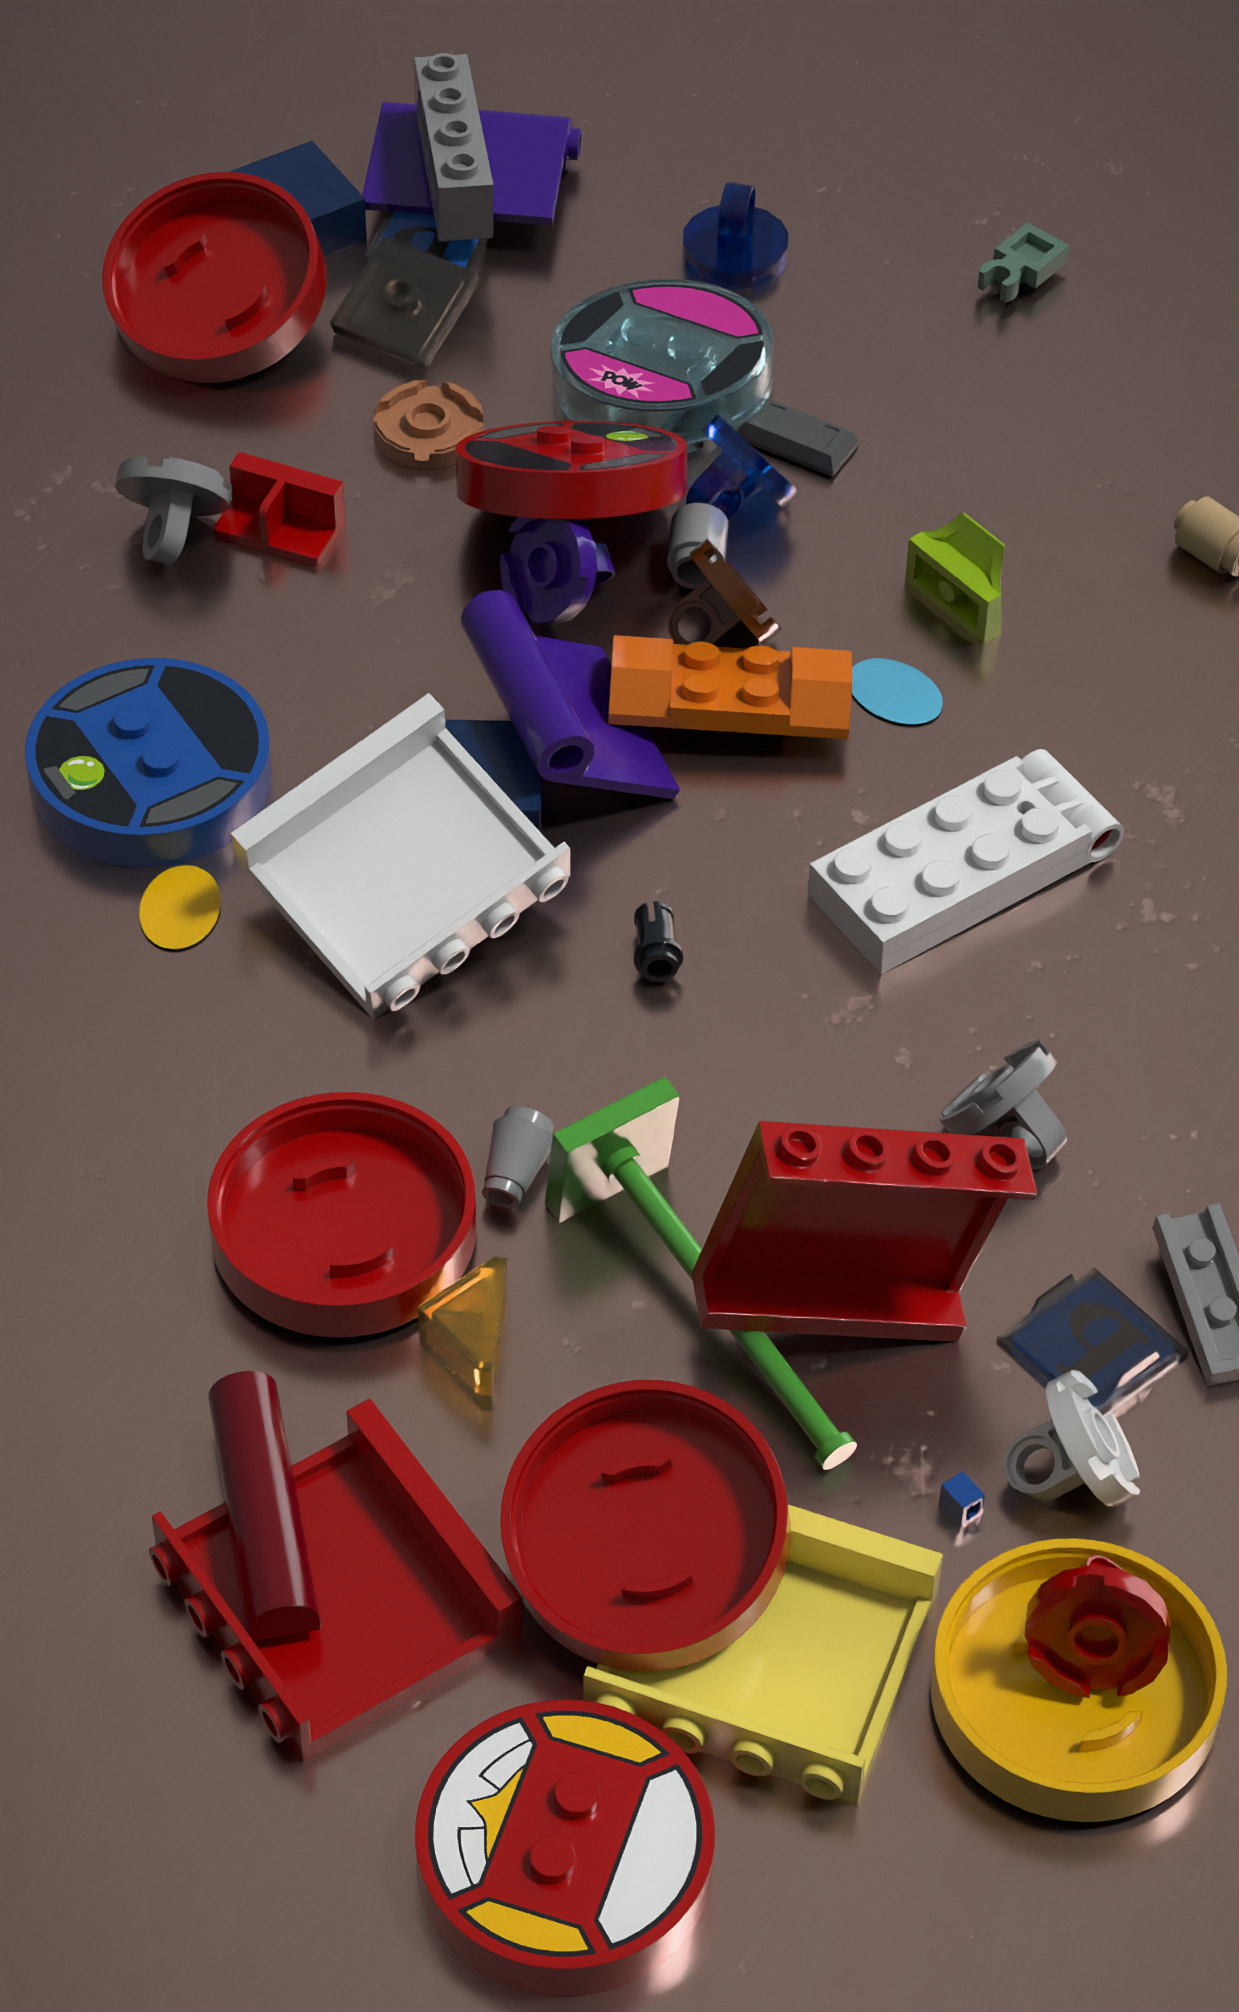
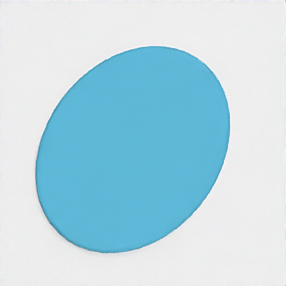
(895, 691)

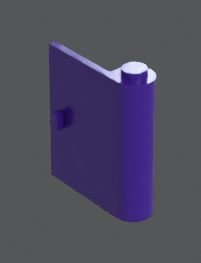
(561, 703)

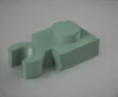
(1023, 257)

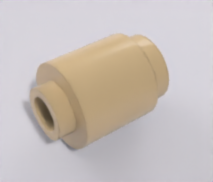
(1209, 534)

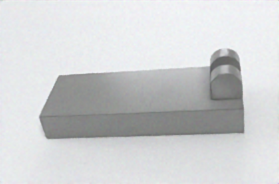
(1206, 1285)

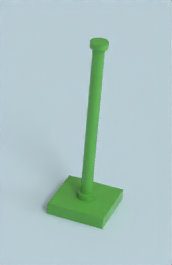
(619, 1152)

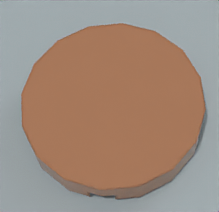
(424, 423)

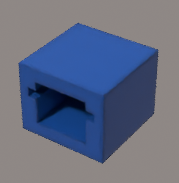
(961, 1499)

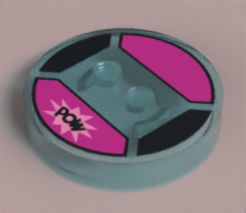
(663, 357)

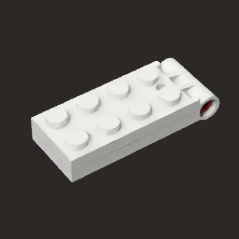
(961, 858)

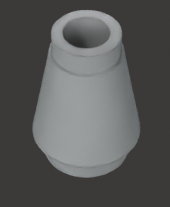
(516, 1154)

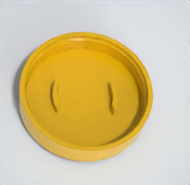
(1063, 1750)

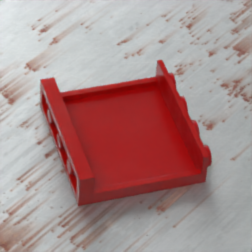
(855, 1230)
(395, 1585)

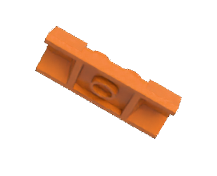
(730, 688)

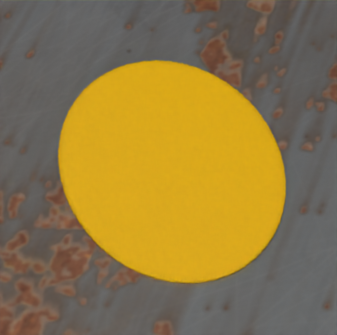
(180, 907)

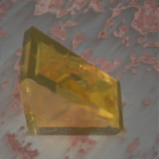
(465, 1329)

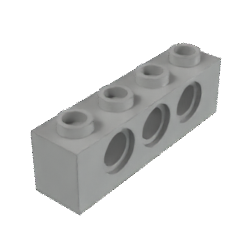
(453, 147)

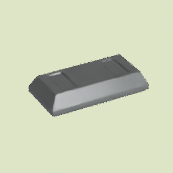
(799, 437)

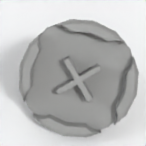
(172, 495)

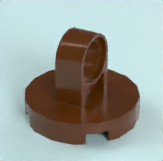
(724, 598)

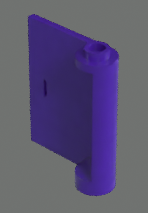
(522, 152)

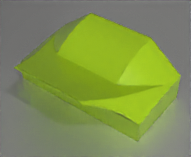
(960, 574)

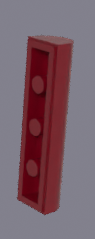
(262, 1506)

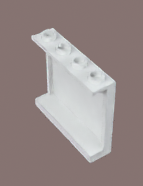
(399, 859)

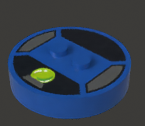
(148, 762)

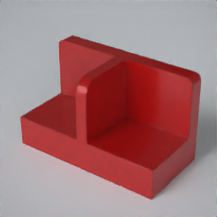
(282, 510)

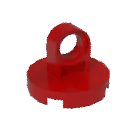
(1097, 1630)

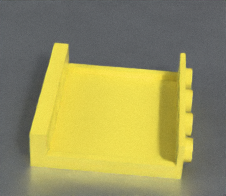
(812, 1676)

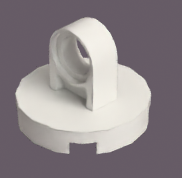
(1083, 1444)

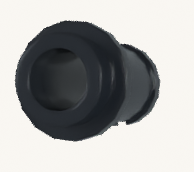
(657, 951)

